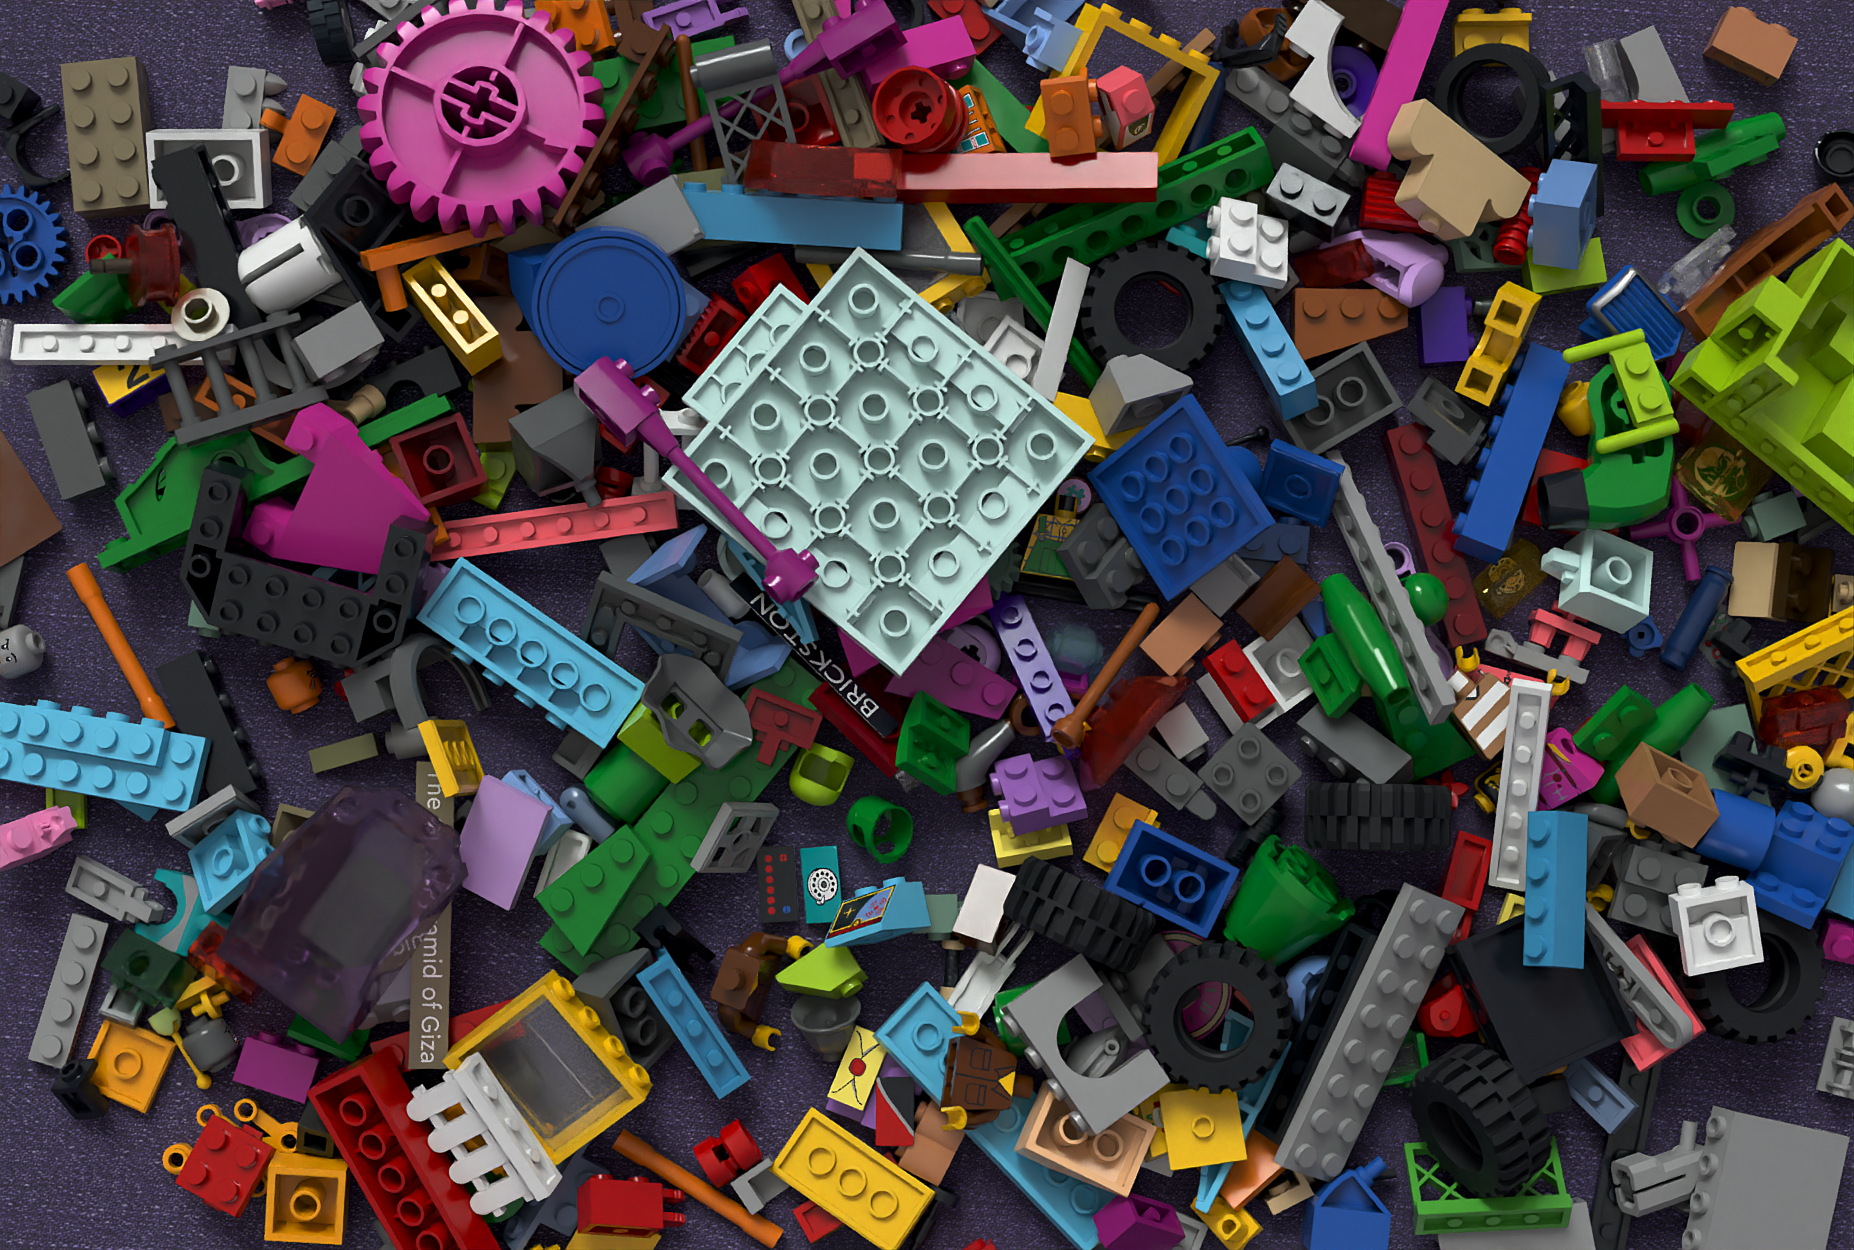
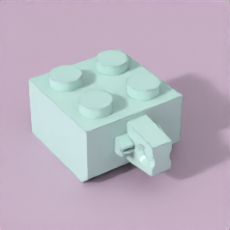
(1602, 579)

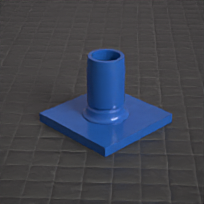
(1183, 496)

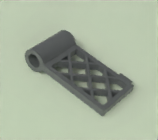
(733, 72)

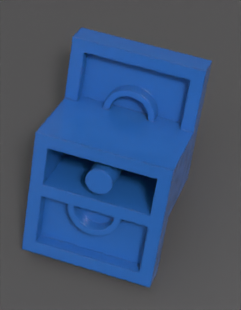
(1801, 863)

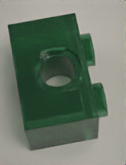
(148, 969)

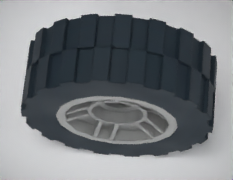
(332, 31)

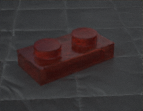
(1335, 265)

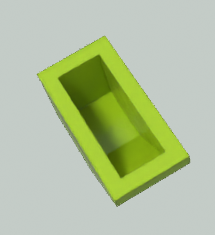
(824, 973)

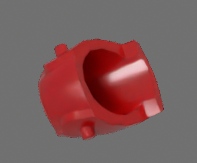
(1445, 1010)

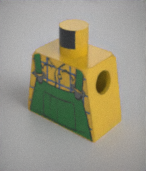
(1047, 536)

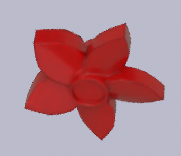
(1456, 788)

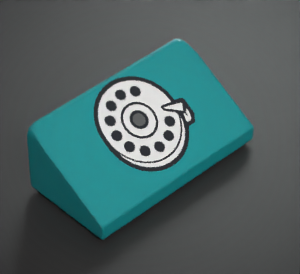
(821, 883)

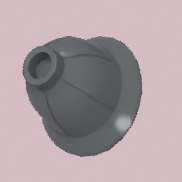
(826, 1023)

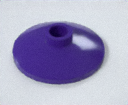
(1360, 75)

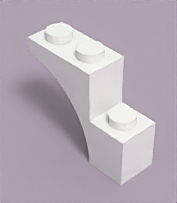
(1316, 92)

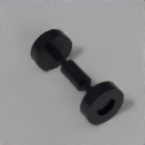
(926, 1222)

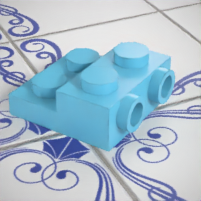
(228, 859)

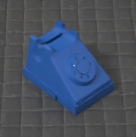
(1171, 878)

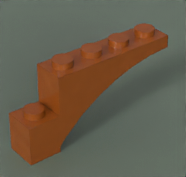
(1766, 253)

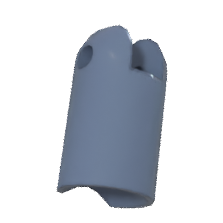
(588, 814)

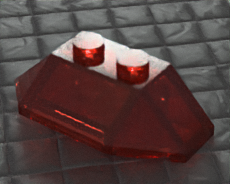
(1123, 723)

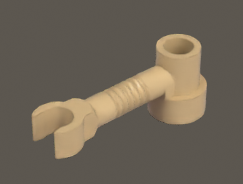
(364, 404)

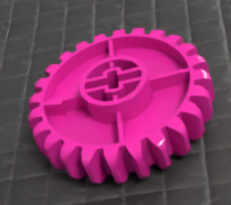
(463, 70)

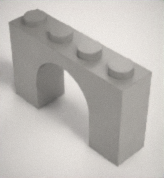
(1646, 72)
(1036, 1019)

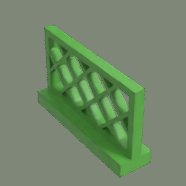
(1485, 1213)

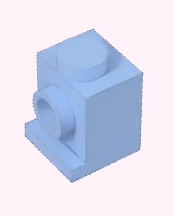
(1050, 42)

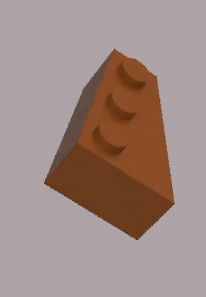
(1339, 319)

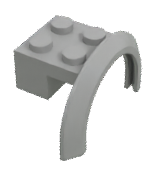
(330, 351)

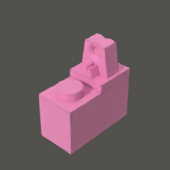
(35, 836)

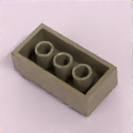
(107, 136)

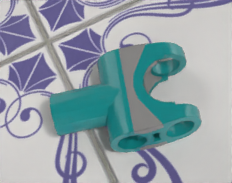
(190, 916)

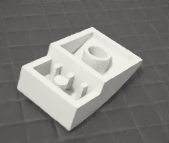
(1279, 670)

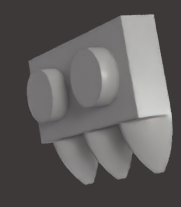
(247, 98)

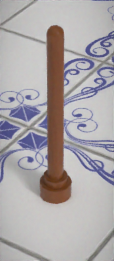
(691, 100)
(1069, 730)

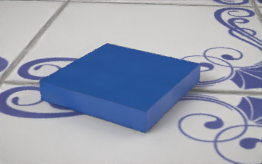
(1300, 483)

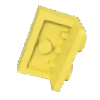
(1043, 844)

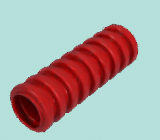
(1513, 233)

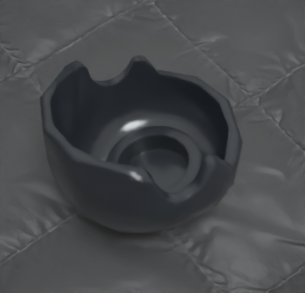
(1835, 156)

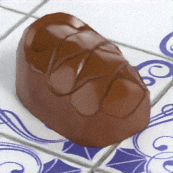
(1256, 26)

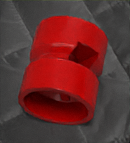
(740, 1146)

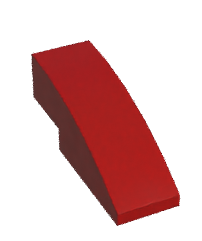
(1465, 878)

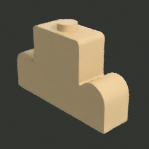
(1450, 174)

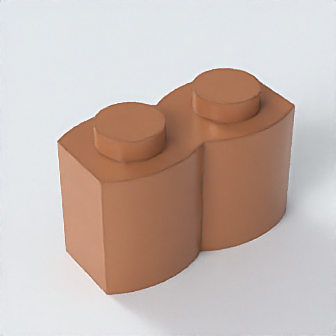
(932, 1147)

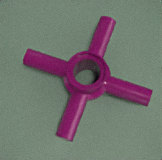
(1669, 528)

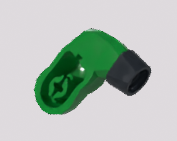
(1616, 486)

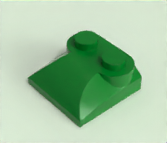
(97, 298)

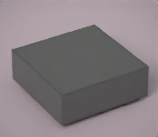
(122, 1008)

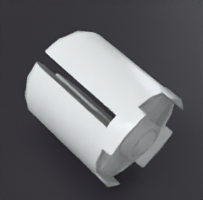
(286, 268)

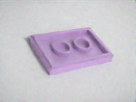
(501, 840)

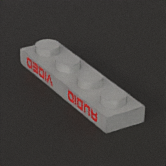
(70, 990)

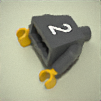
(1603, 842)

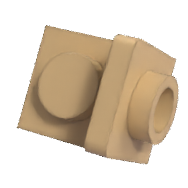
(1286, 1194)

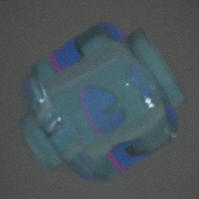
(1073, 648)

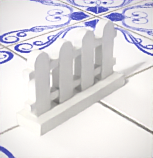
(502, 1127)

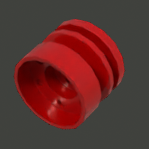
(903, 107)

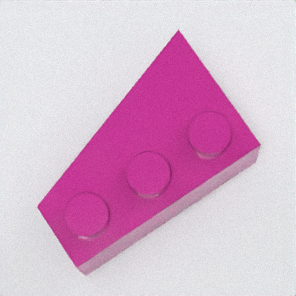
(937, 46)

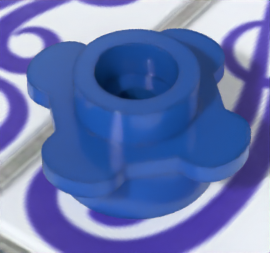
(1651, 637)

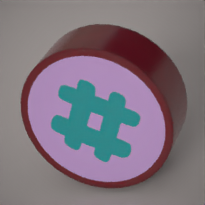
(1077, 488)

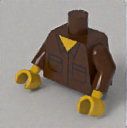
(746, 981)
(979, 1076)

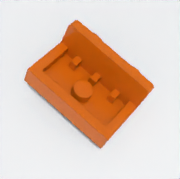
(1070, 114)

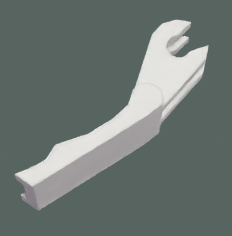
(987, 974)

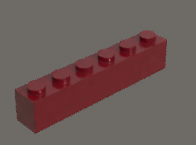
(1431, 528)

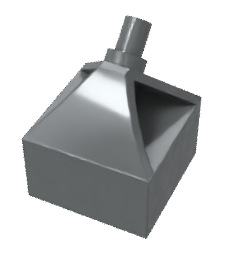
(558, 446)

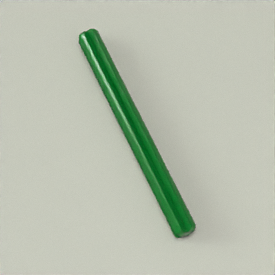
(1028, 294)

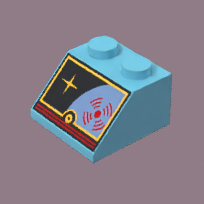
(879, 914)

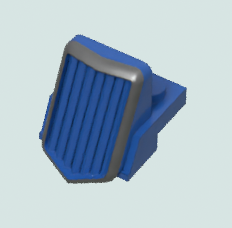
(1634, 303)

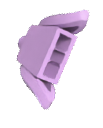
(1403, 264)

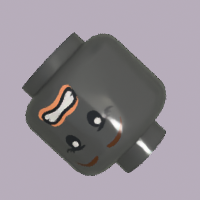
(210, 1043)

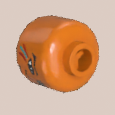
(294, 684)

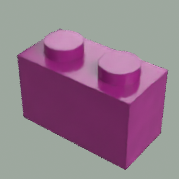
(278, 1066)
(1138, 1224)

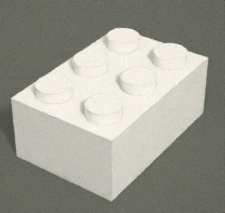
(237, 155)

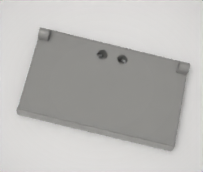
(657, 213)

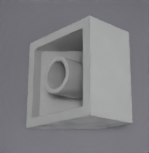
(1135, 392)

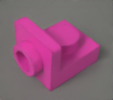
(1838, 940)

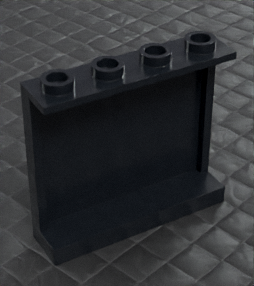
(1539, 1013)

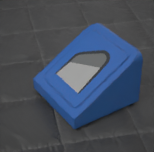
(1314, 618)

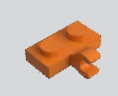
(301, 133)

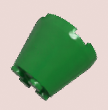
(1284, 903)

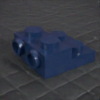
(1273, 544)

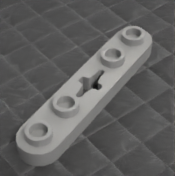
(1640, 988)

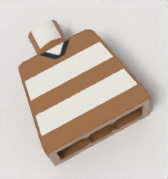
(1481, 711)

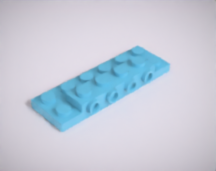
(531, 654)
(101, 755)

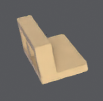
(1753, 580)

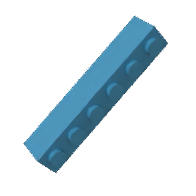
(796, 218)

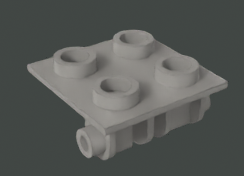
(1838, 1061)

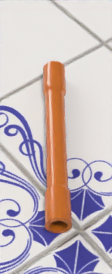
(91, 596)
(646, 1156)

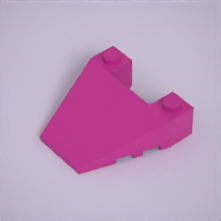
(344, 504)

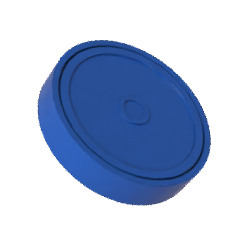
(608, 297)

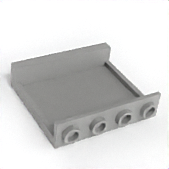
(1764, 1185)

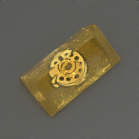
(1510, 579)

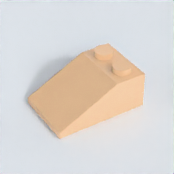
(1102, 1160)

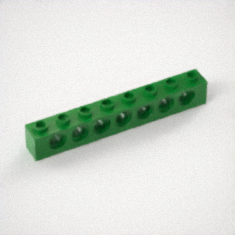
(1098, 229)

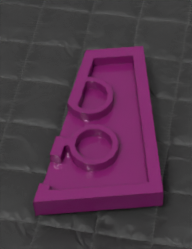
(954, 681)

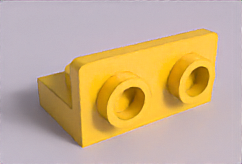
(1477, 28)
(1114, 830)

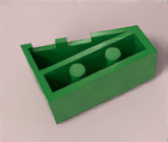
(1428, 745)
(594, 887)

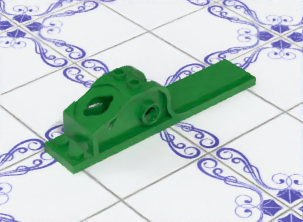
(164, 522)

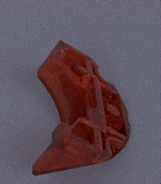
(824, 169)

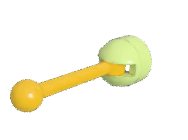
(168, 1023)

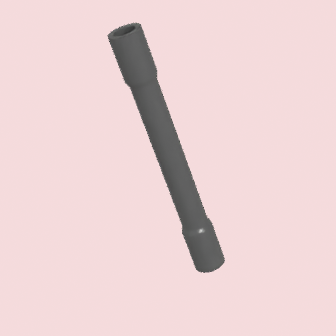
(950, 262)

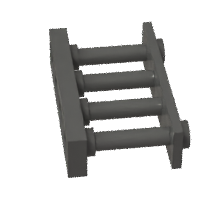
(230, 418)

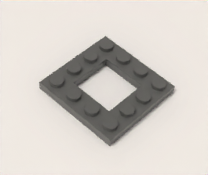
(621, 601)

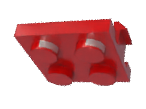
(226, 1165)

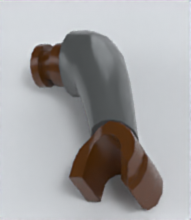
(986, 749)

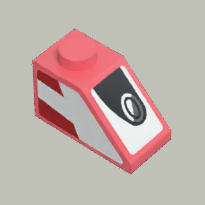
(1125, 106)

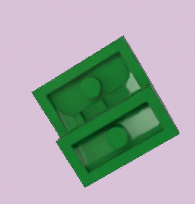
(932, 742)

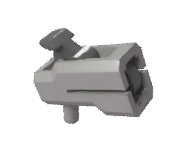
(1661, 1179)

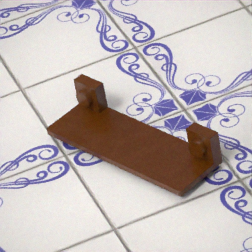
(651, 52)

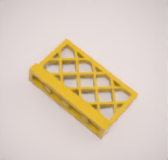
(1797, 653)

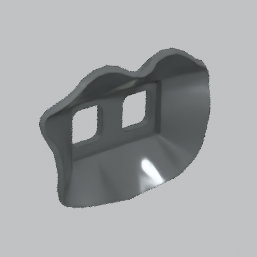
(703, 701)

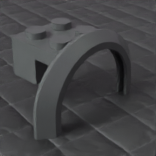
(395, 684)

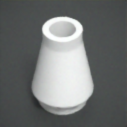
(722, 595)

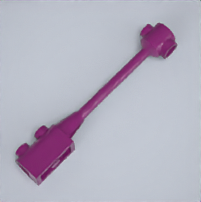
(842, 45)
(633, 415)

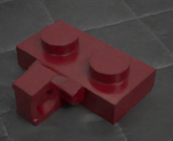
(780, 724)

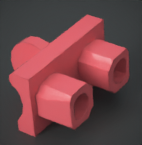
(1578, 637)

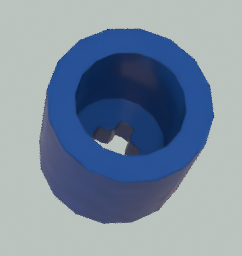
(1739, 833)

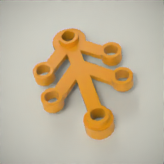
(267, 1123)

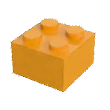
(307, 1199)

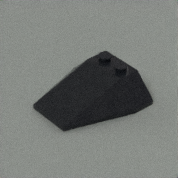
(360, 216)

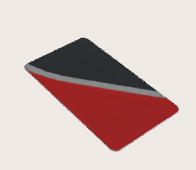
(894, 1111)

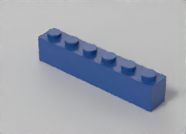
(1512, 453)

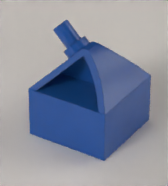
(1347, 1212)

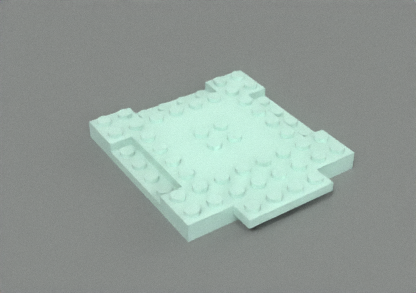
(876, 450)

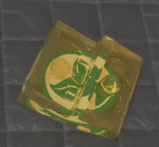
(1722, 473)

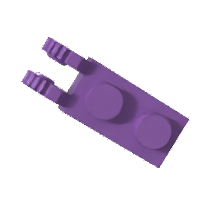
(693, 17)

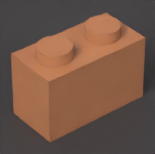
(1750, 45)
(1181, 636)

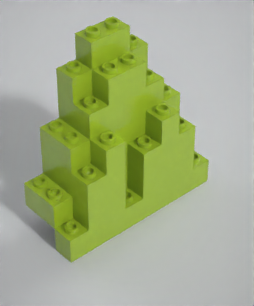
(1785, 377)

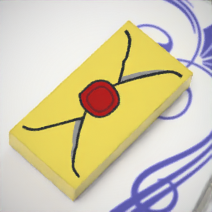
(858, 1069)

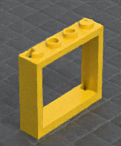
(1181, 120)

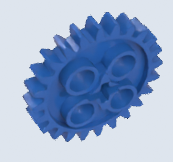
(39, 235)

